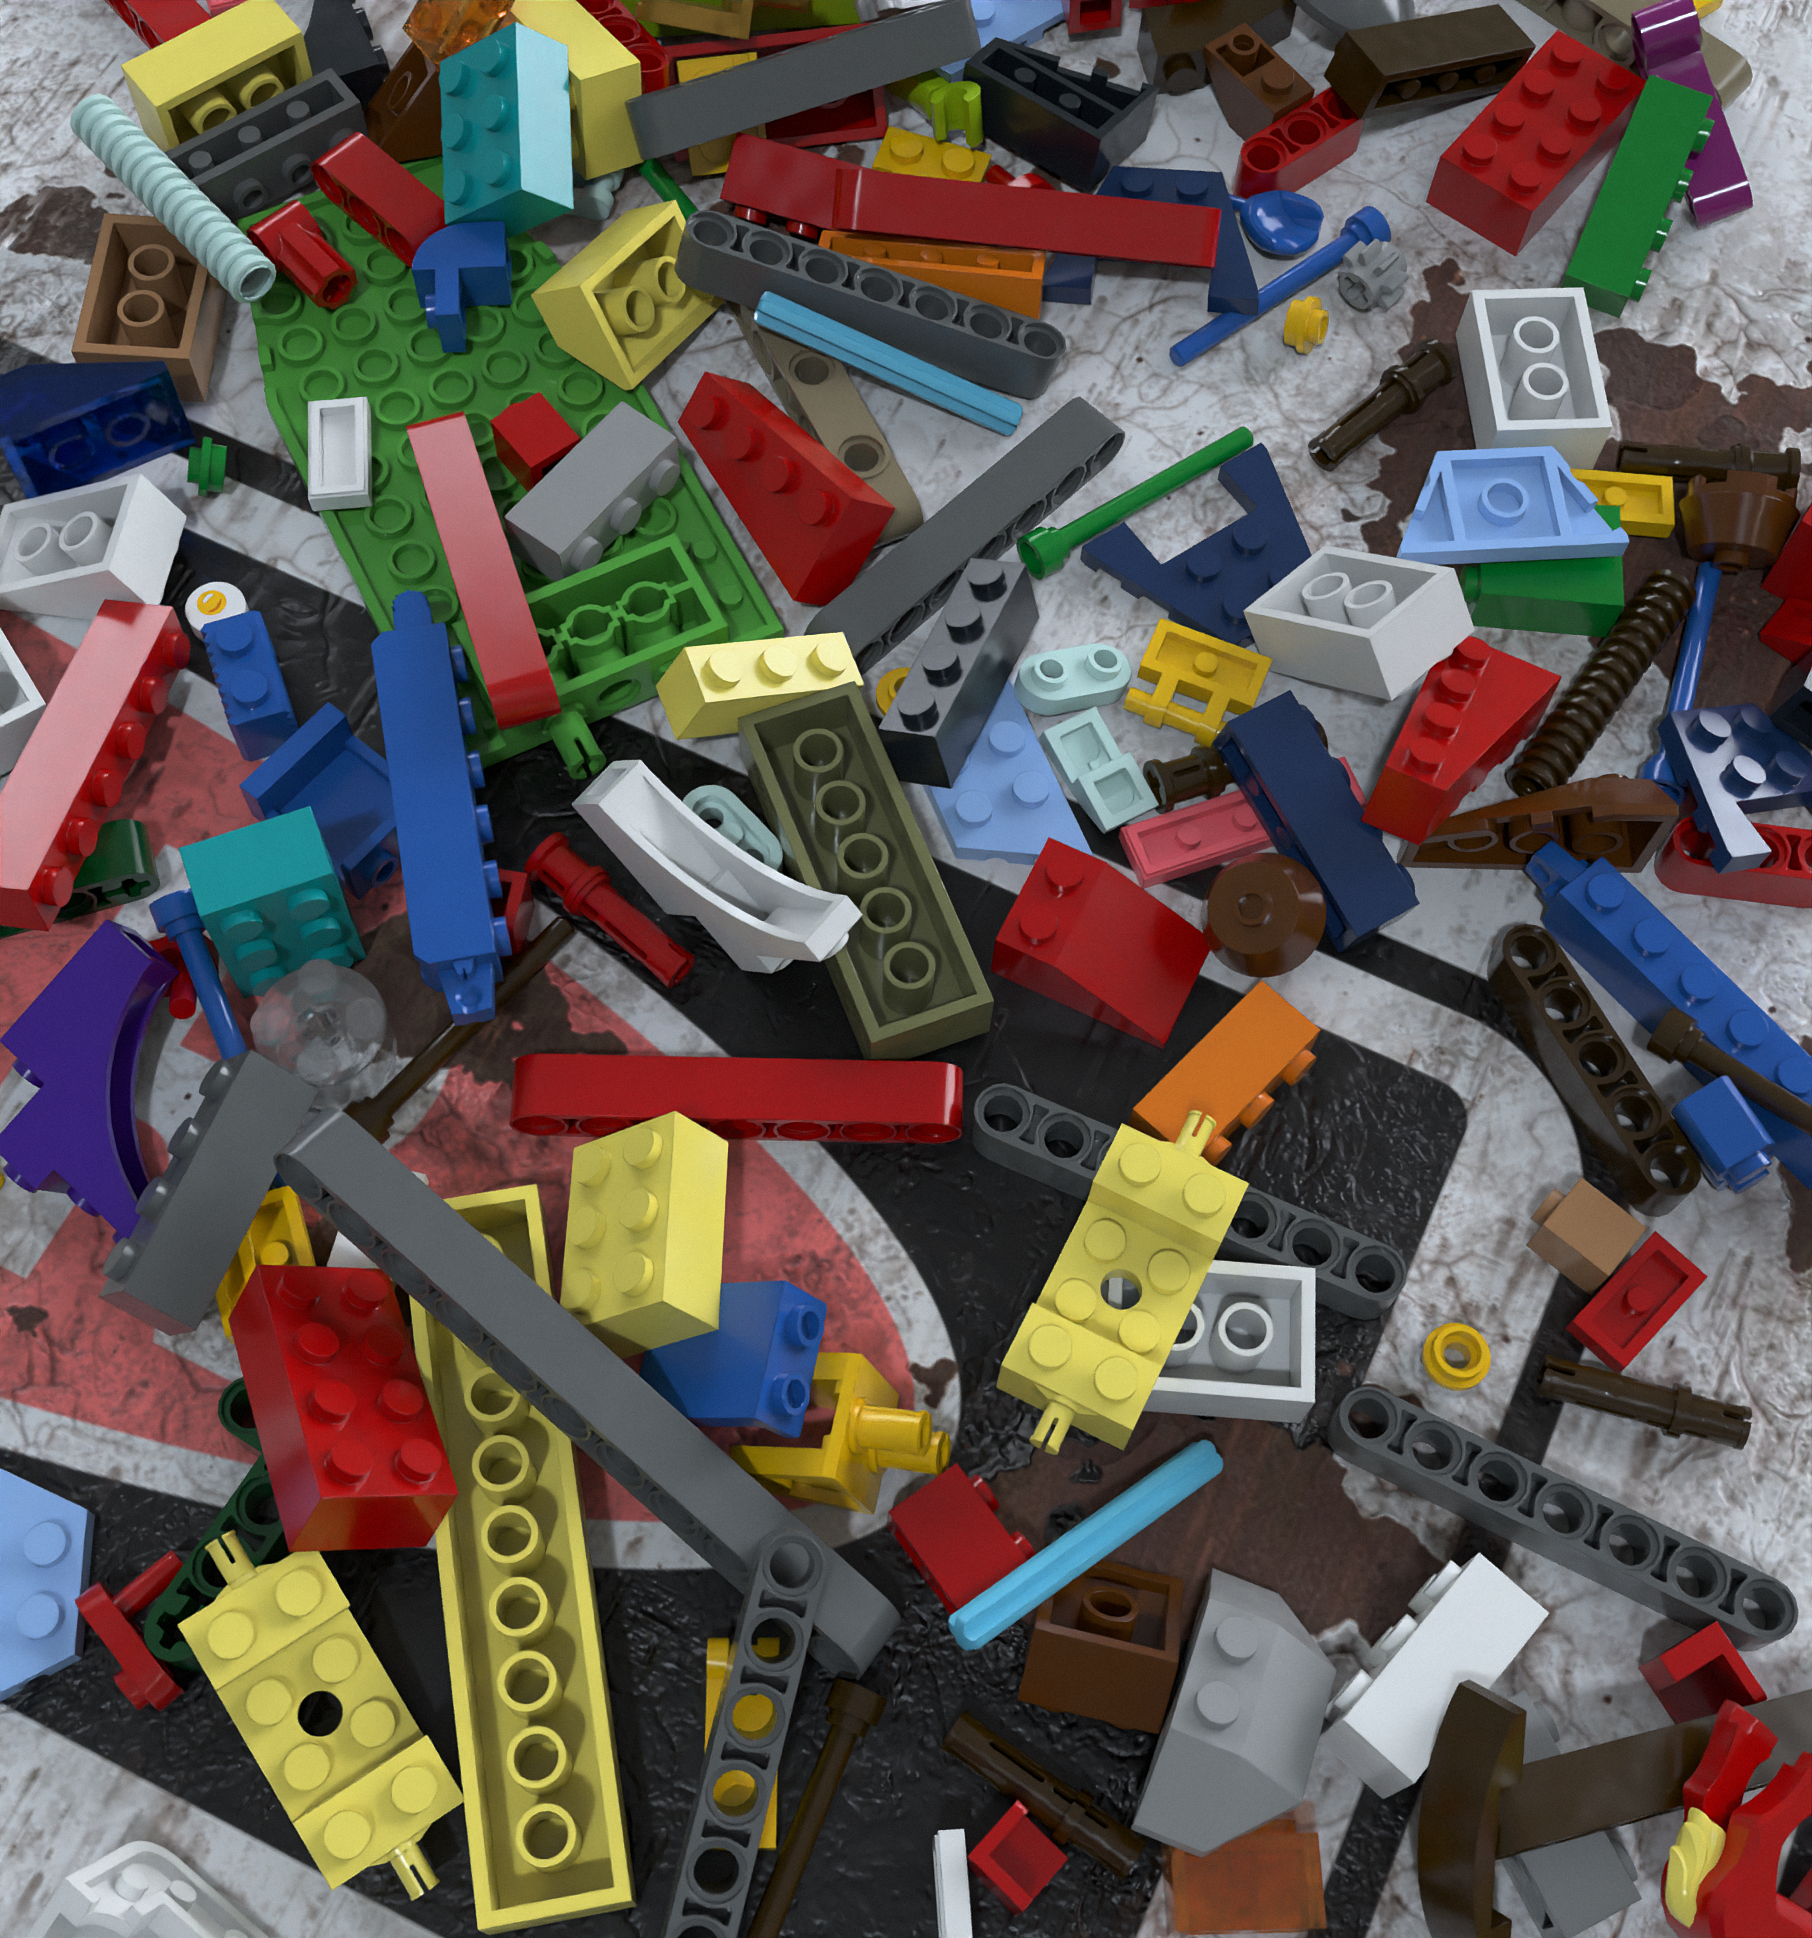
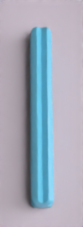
(887, 363)
(1084, 1545)

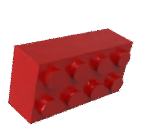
(1535, 142)
(340, 1409)

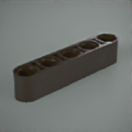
(1591, 1098)

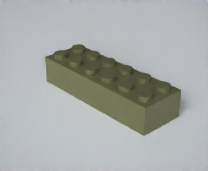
(851, 833)

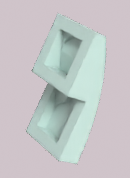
(1096, 772)

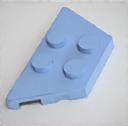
(1506, 510)
(1005, 794)
(41, 1574)

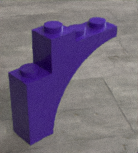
(84, 1054)

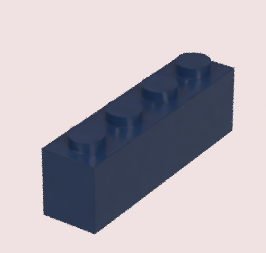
(1315, 817)

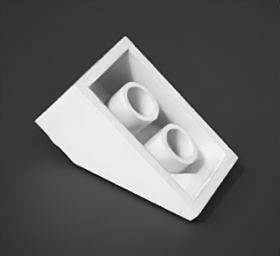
(88, 546)

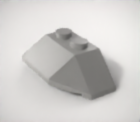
(1236, 1722)

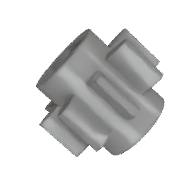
(1373, 275)

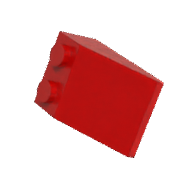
(1099, 945)

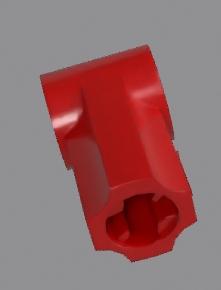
(298, 249)

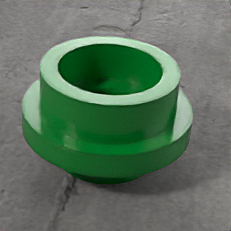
(207, 467)

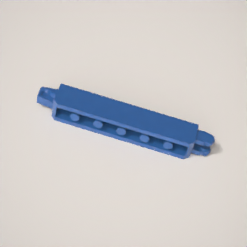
(437, 810)
(1656, 968)

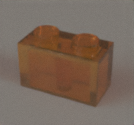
(1247, 1886)

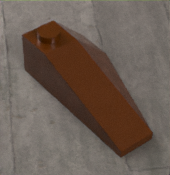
(1586, 818)

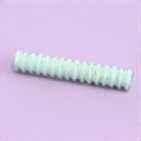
(173, 198)

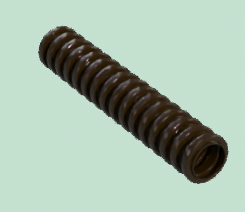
(1603, 684)

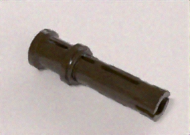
(1399, 391)
(1686, 462)
(1192, 776)

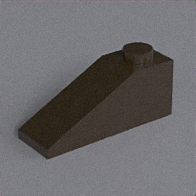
(1175, 36)

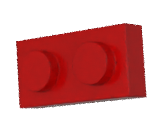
(1636, 1302)

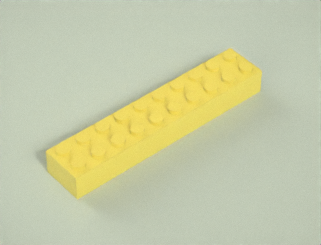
(523, 1624)

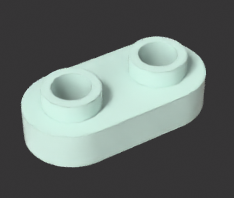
(1079, 681)
(738, 823)

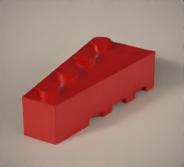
(787, 488)
(1457, 731)

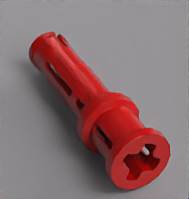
(589, 893)

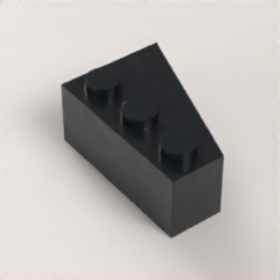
(1058, 115)

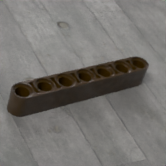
(1632, 1778)

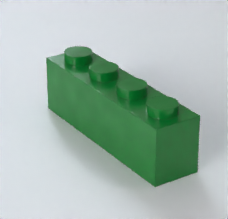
(1636, 194)

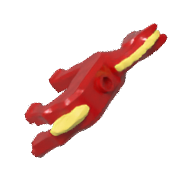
(1728, 1852)

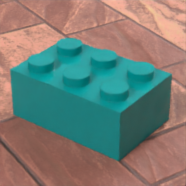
(507, 131)
(272, 900)

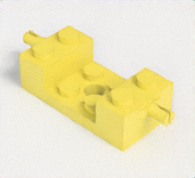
(1147, 1219)
(371, 1781)

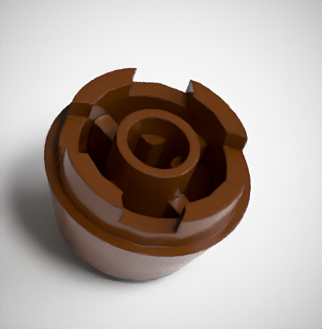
(1738, 521)
(1263, 915)

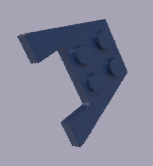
(1231, 282)
(1227, 571)
(1736, 768)

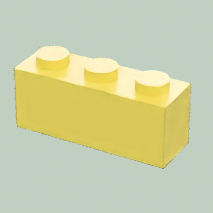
(721, 682)

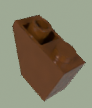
(1253, 81)

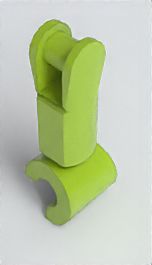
(944, 103)

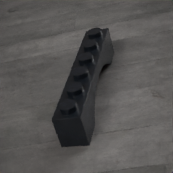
(340, 41)

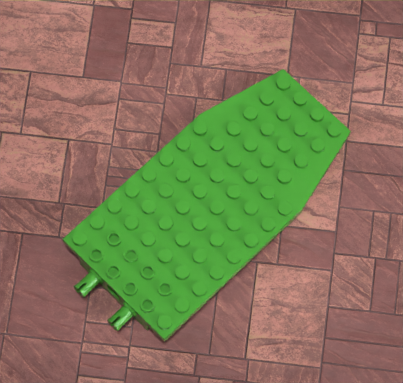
(602, 629)

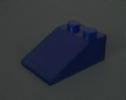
(87, 422)

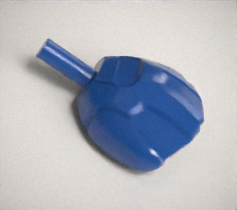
(1280, 221)

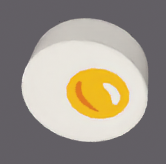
(213, 603)

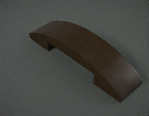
(1471, 1761)

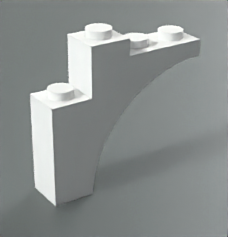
(697, 872)

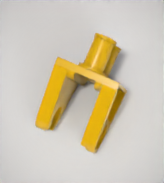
(863, 1441)

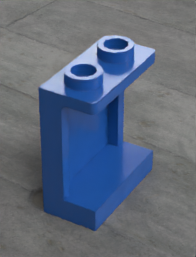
(346, 791)
(750, 1368)

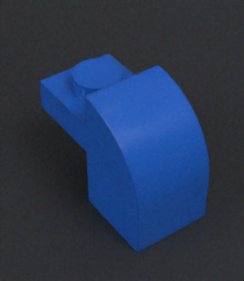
(461, 269)

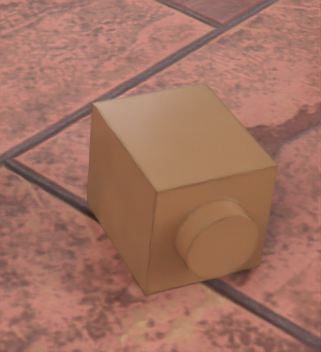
(1583, 1234)

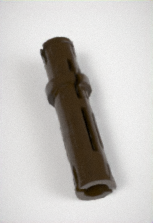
(1660, 1406)
(1044, 1795)

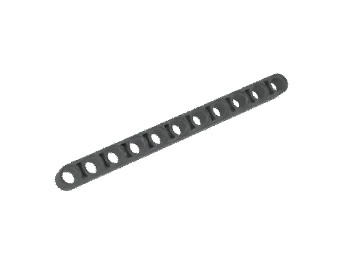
(573, 1378)

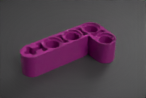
(1669, 47)

